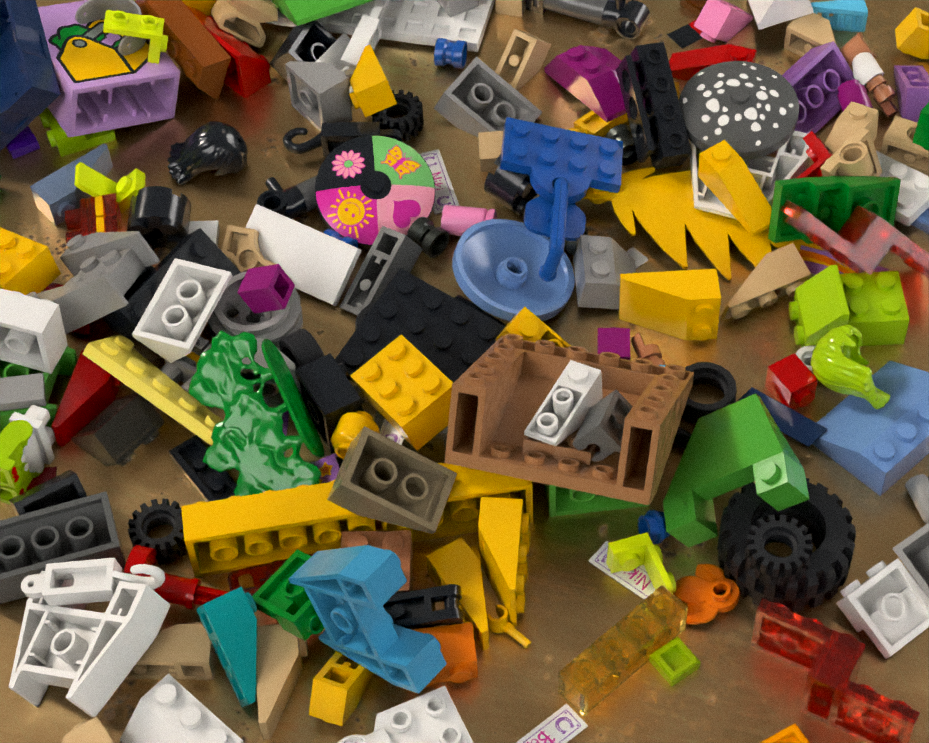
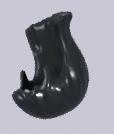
(208, 148)

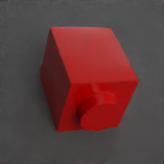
(791, 382)

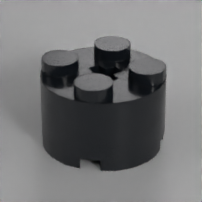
(509, 188)
(159, 216)

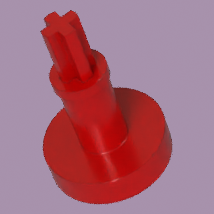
(175, 588)

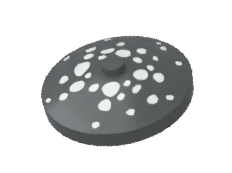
(739, 104)

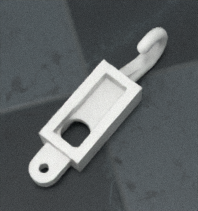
(366, 33)
(93, 581)

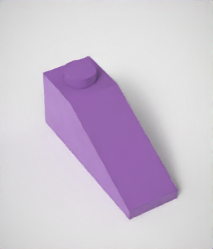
(911, 89)

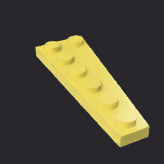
(131, 368)

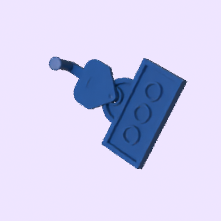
(561, 171)

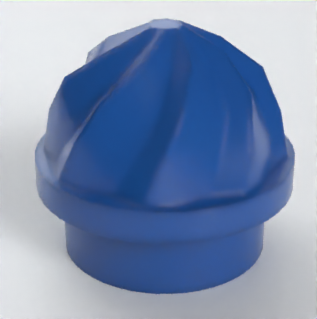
(654, 524)

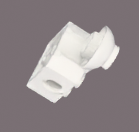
(419, 720)

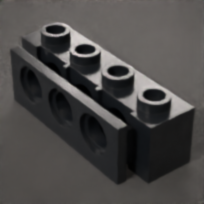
(653, 106)

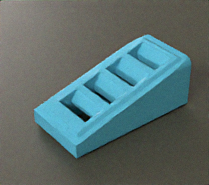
(847, 14)

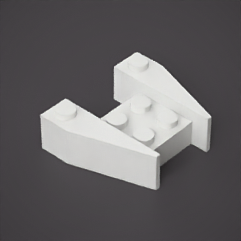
(84, 647)

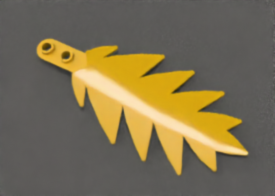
(667, 205)

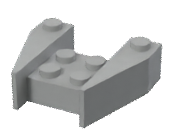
(103, 273)

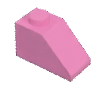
(721, 20)

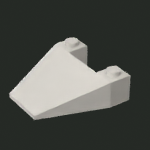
(788, 164)

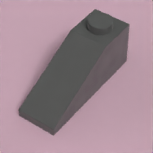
(385, 258)

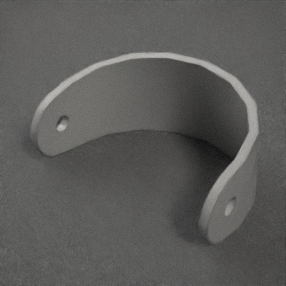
(96, 10)

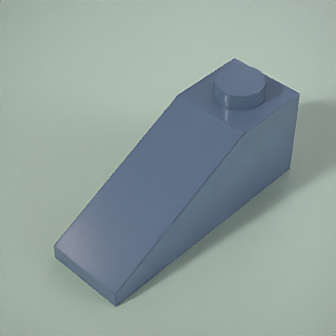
(58, 192)

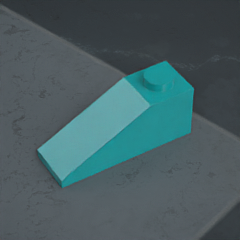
(233, 634)

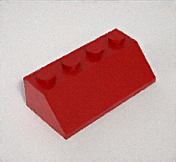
(246, 69)

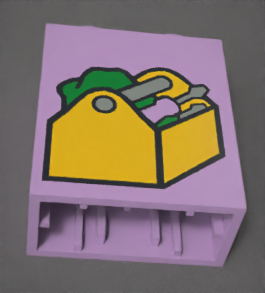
(97, 82)

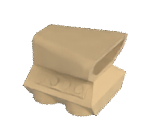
(244, 17)

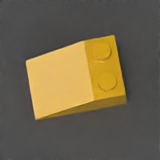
(672, 302)

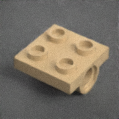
(854, 157)

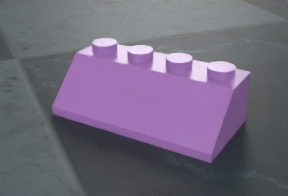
(816, 84)

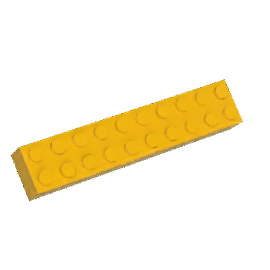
(275, 524)

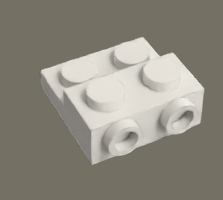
(887, 606)

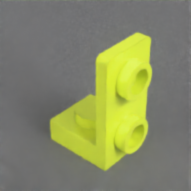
(97, 184)
(637, 551)

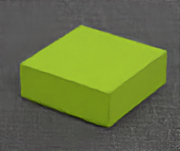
(674, 661)

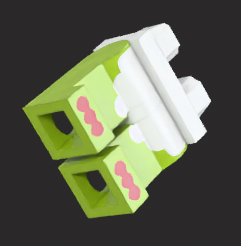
(24, 451)

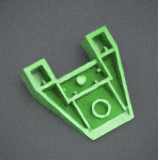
(726, 453)

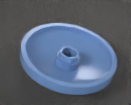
(500, 266)

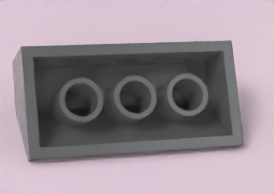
(55, 535)

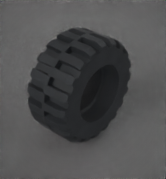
(830, 532)

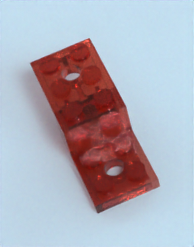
(860, 241)
(832, 675)

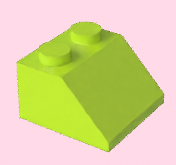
(818, 307)

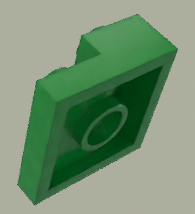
(288, 601)

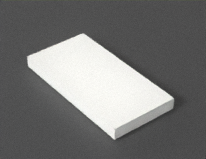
(309, 257)

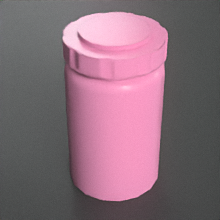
(460, 218)

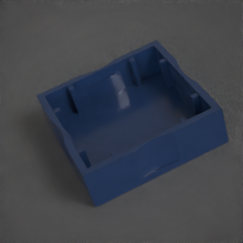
(26, 68)

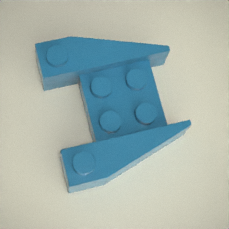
(349, 597)

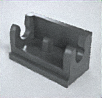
(604, 426)

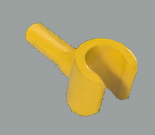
(503, 625)

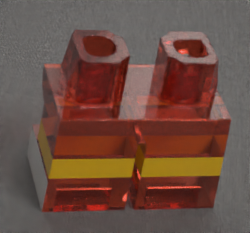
(94, 216)

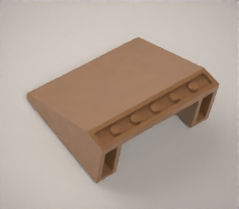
(509, 384)

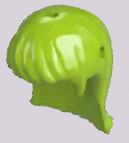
(840, 366)

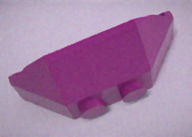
(591, 78)

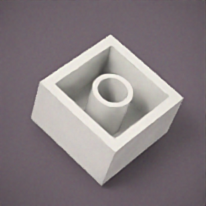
(30, 331)

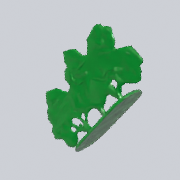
(252, 432)

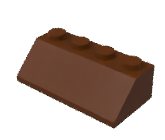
(190, 44)

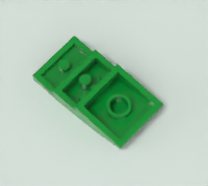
(832, 201)

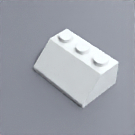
(174, 716)

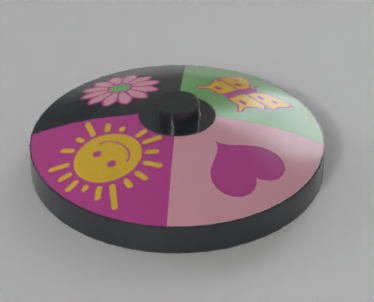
(371, 186)

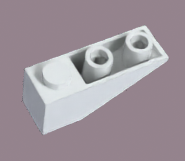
(566, 404)

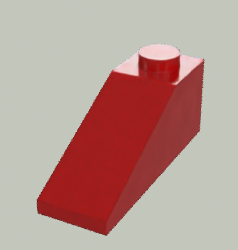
(688, 63)
(85, 397)

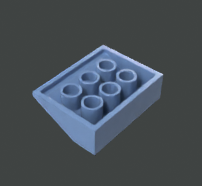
(882, 442)

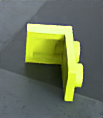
(138, 26)

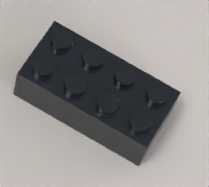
(193, 248)

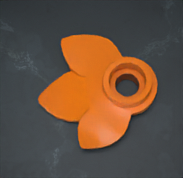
(702, 593)

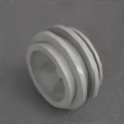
(269, 325)

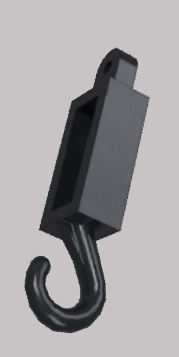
(335, 134)

